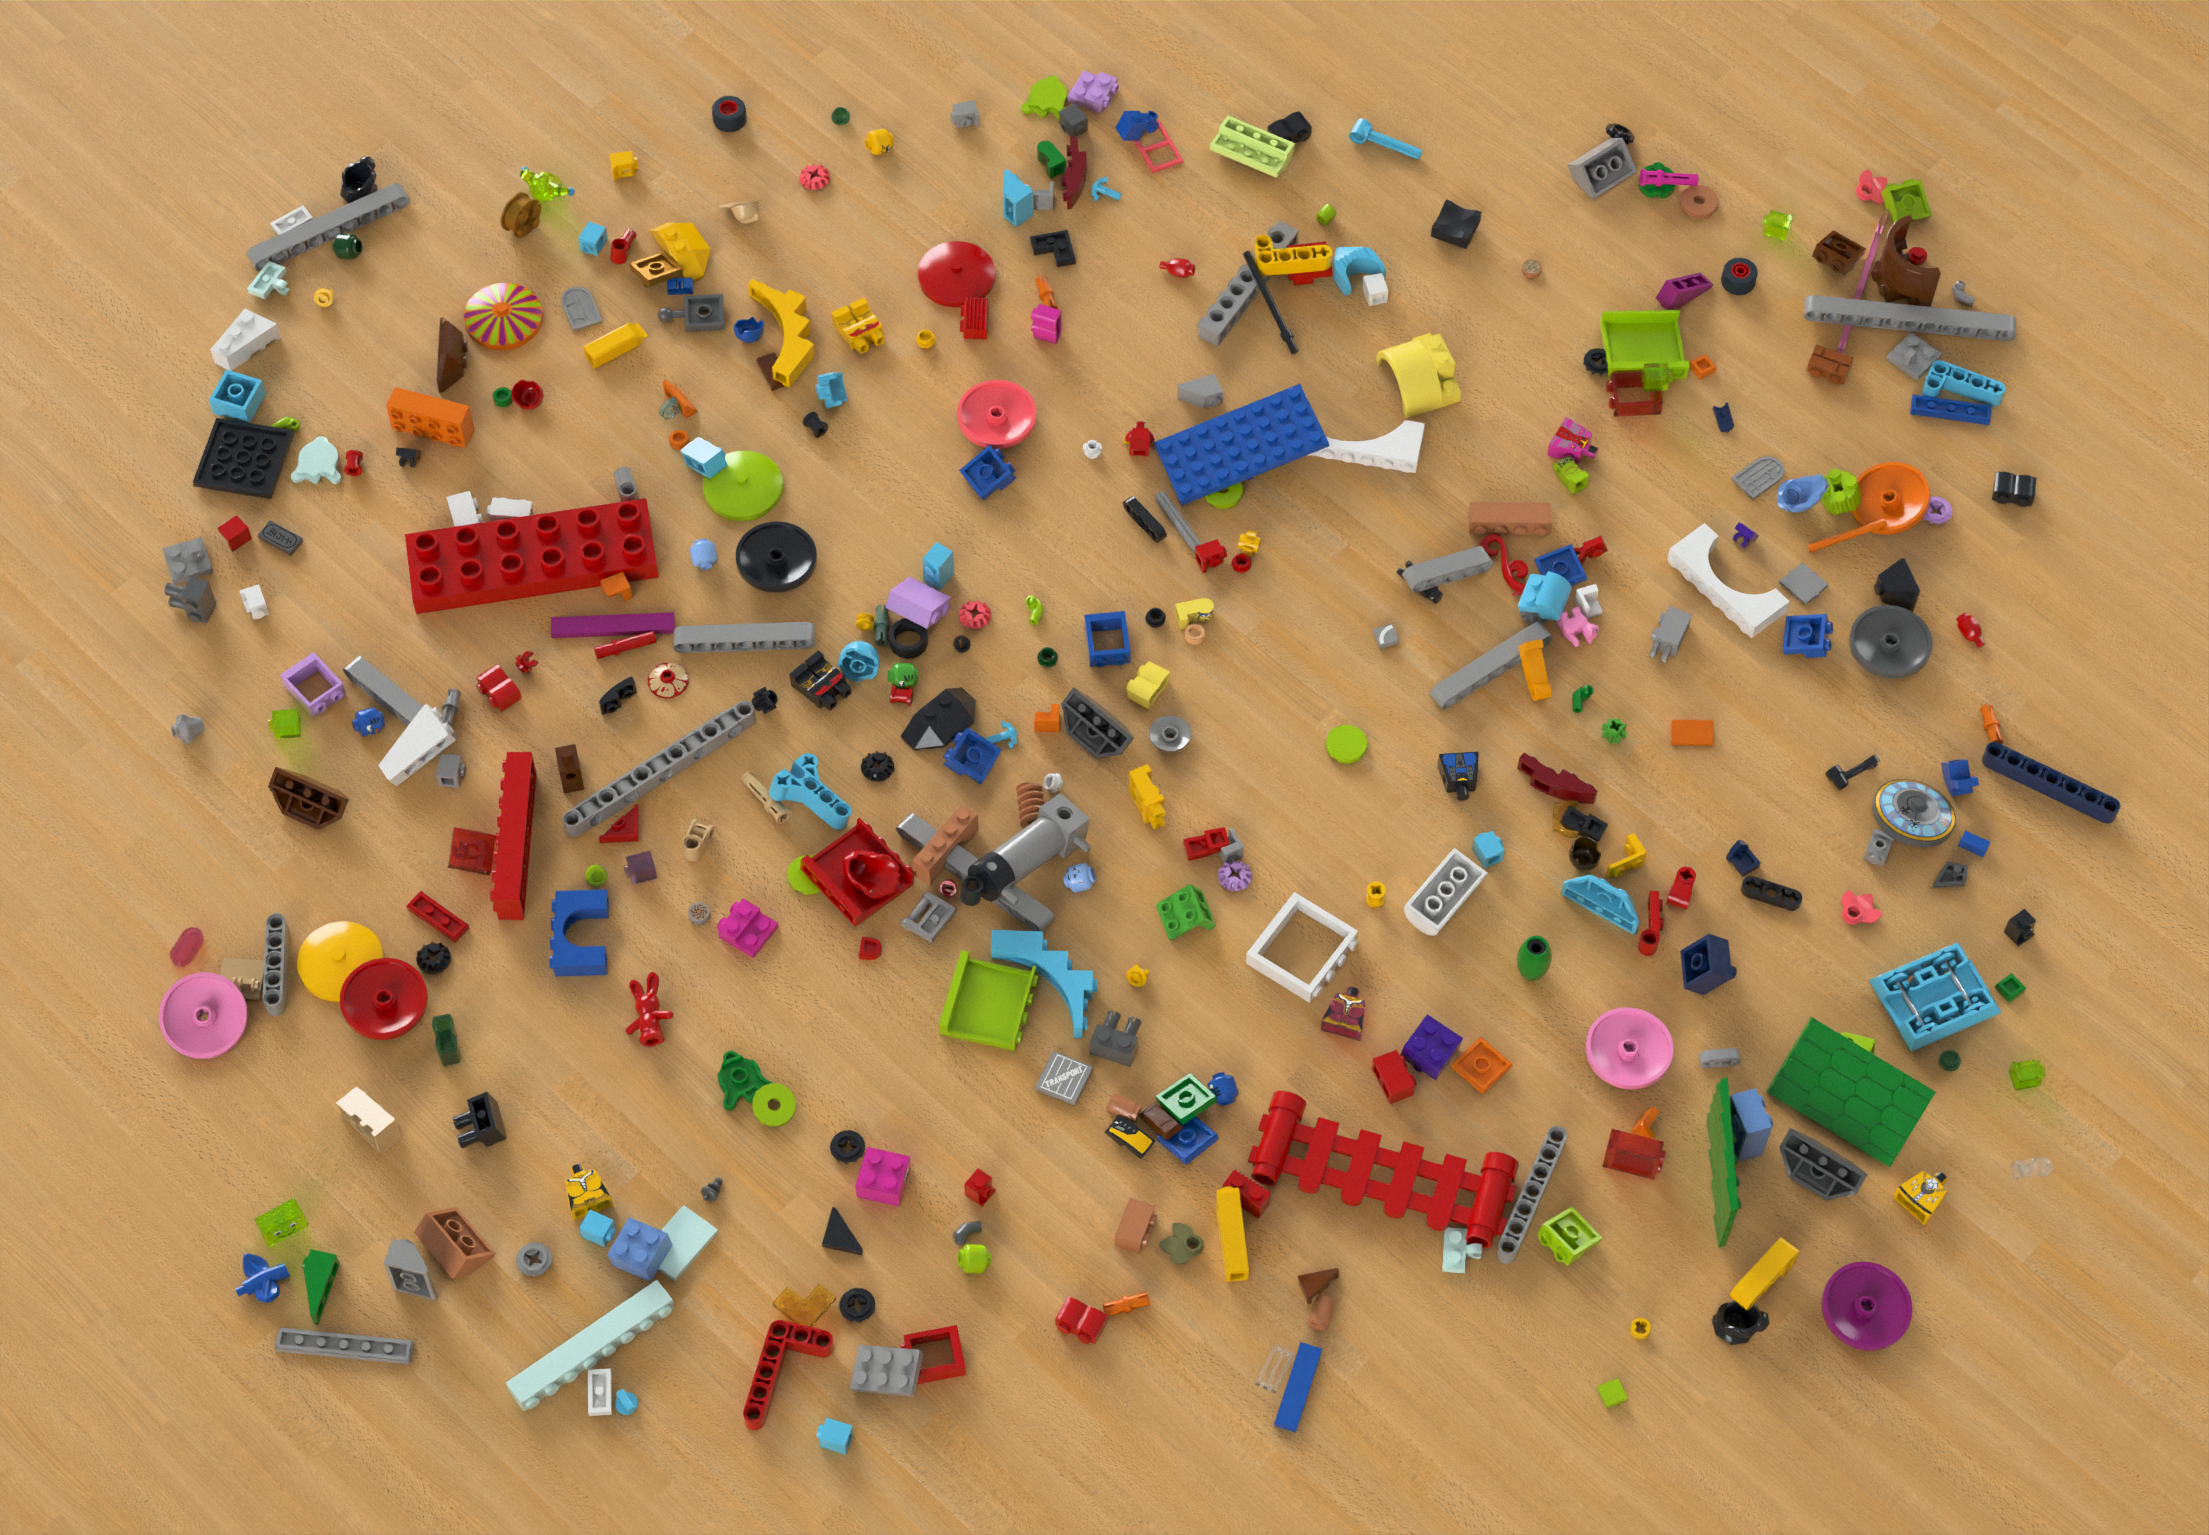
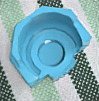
(831, 389)

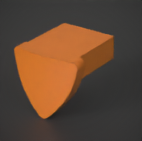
(1642, 1125)

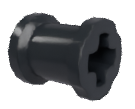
(815, 424)

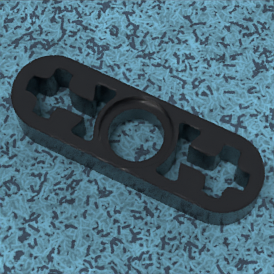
(1144, 519)
(1775, 901)

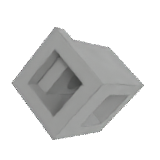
(965, 114)
(1878, 847)

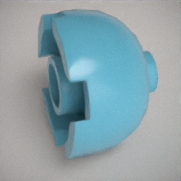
(859, 661)

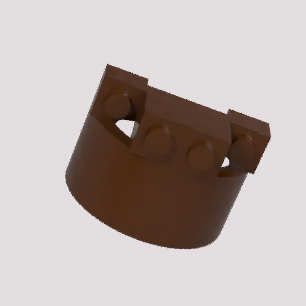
(1899, 278)

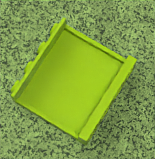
(1643, 338)
(988, 1002)

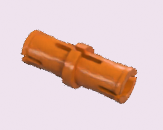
(1046, 294)
(1991, 724)
(1126, 1304)

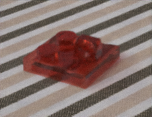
(471, 851)

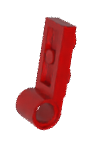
(1655, 923)

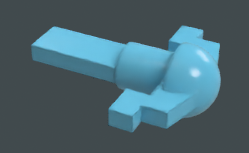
(1097, 187)
(1010, 733)

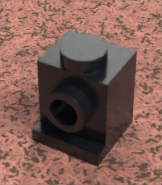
(2020, 927)

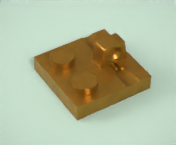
(656, 269)

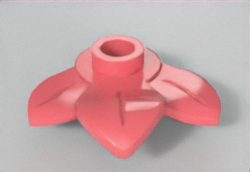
(1872, 186)
(1860, 907)

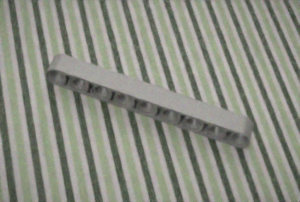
(329, 226)
(1027, 910)

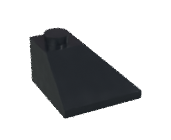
(1897, 586)

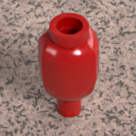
(1178, 267)
(1970, 629)

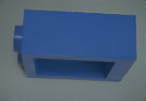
(1107, 622)

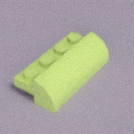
(1252, 146)

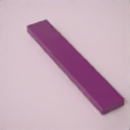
(612, 625)

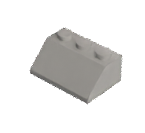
(1602, 167)
(408, 1270)

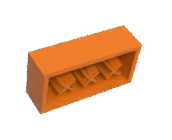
(430, 417)

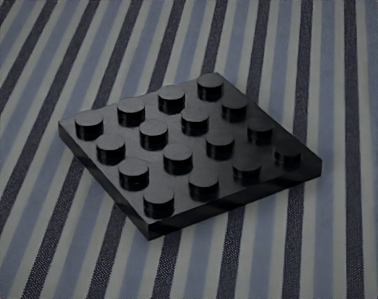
(243, 458)

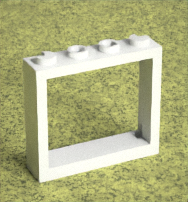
(1307, 992)

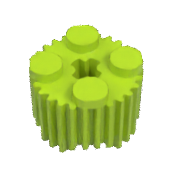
(1842, 493)

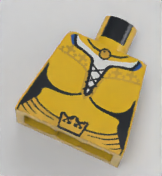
(586, 1192)

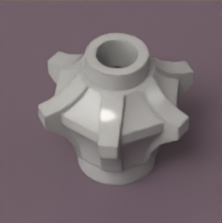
(187, 728)

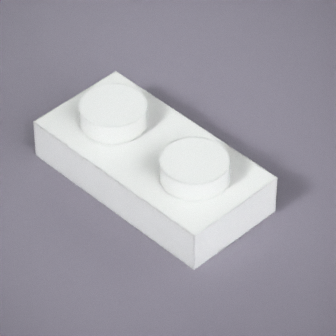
(291, 220)
(599, 1392)

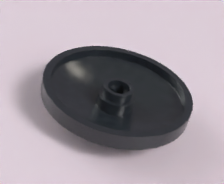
(776, 556)

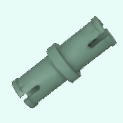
(881, 625)

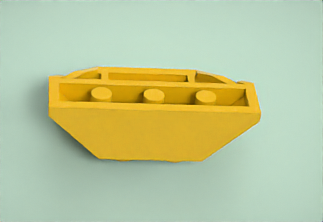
(685, 246)

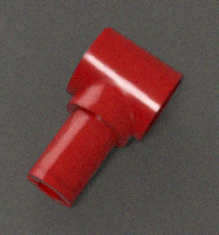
(621, 246)

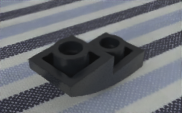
(611, 699)

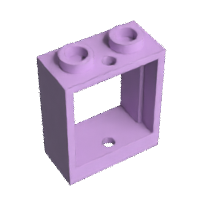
(302, 671)

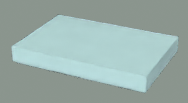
(689, 1238)

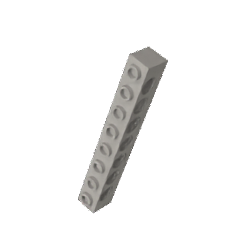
(1240, 291)

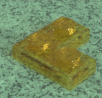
(806, 1310)

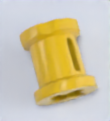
(1375, 894)

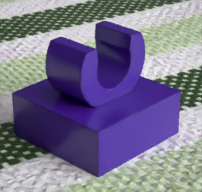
(1746, 533)

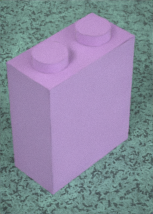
(918, 602)

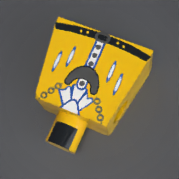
(1922, 1195)

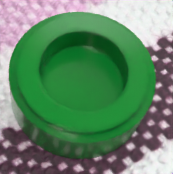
(502, 397)

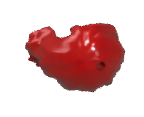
(871, 873)

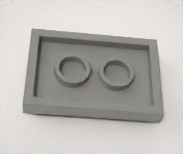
(886, 1370)

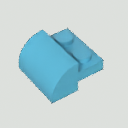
(1545, 595)

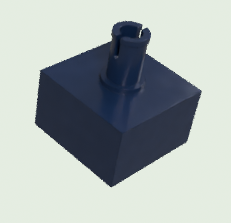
(1706, 964)

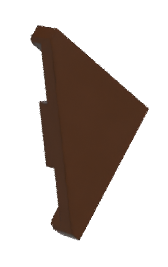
(1316, 1282)

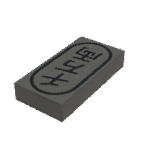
(280, 538)

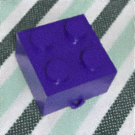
(1431, 1047)

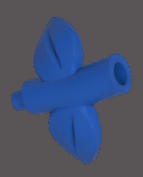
(261, 1278)

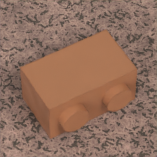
(1135, 1224)

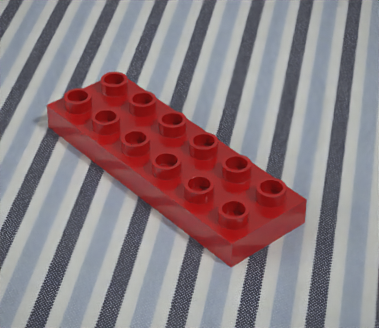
(530, 555)

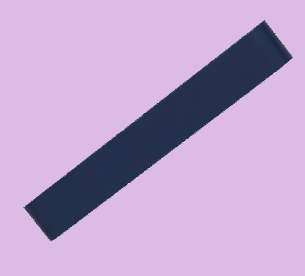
(2061, 783)

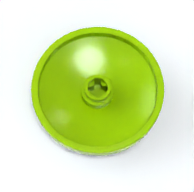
(745, 487)

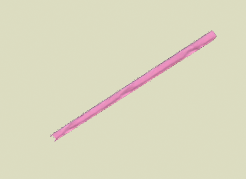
(1861, 283)

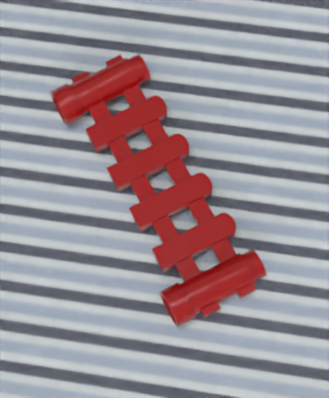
(1491, 1188)

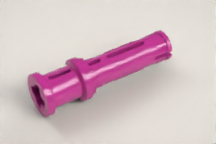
(1659, 178)

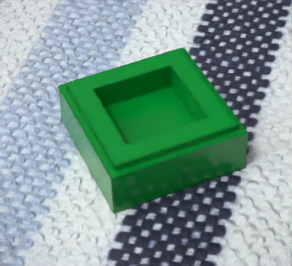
(2010, 987)

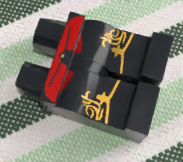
(820, 681)

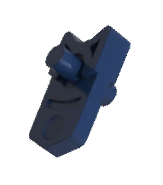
(1723, 418)

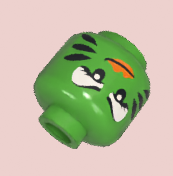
(903, 675)

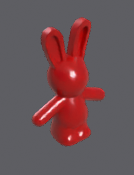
(647, 1007)

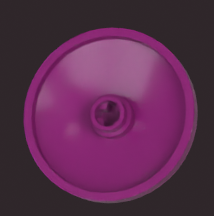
(1866, 1306)

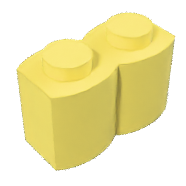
(1148, 684)

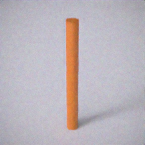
(1847, 535)

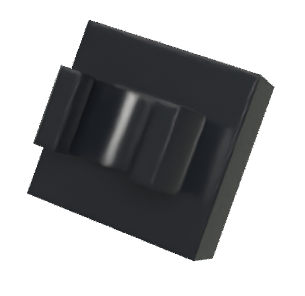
(405, 454)

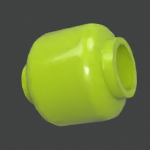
(974, 1258)

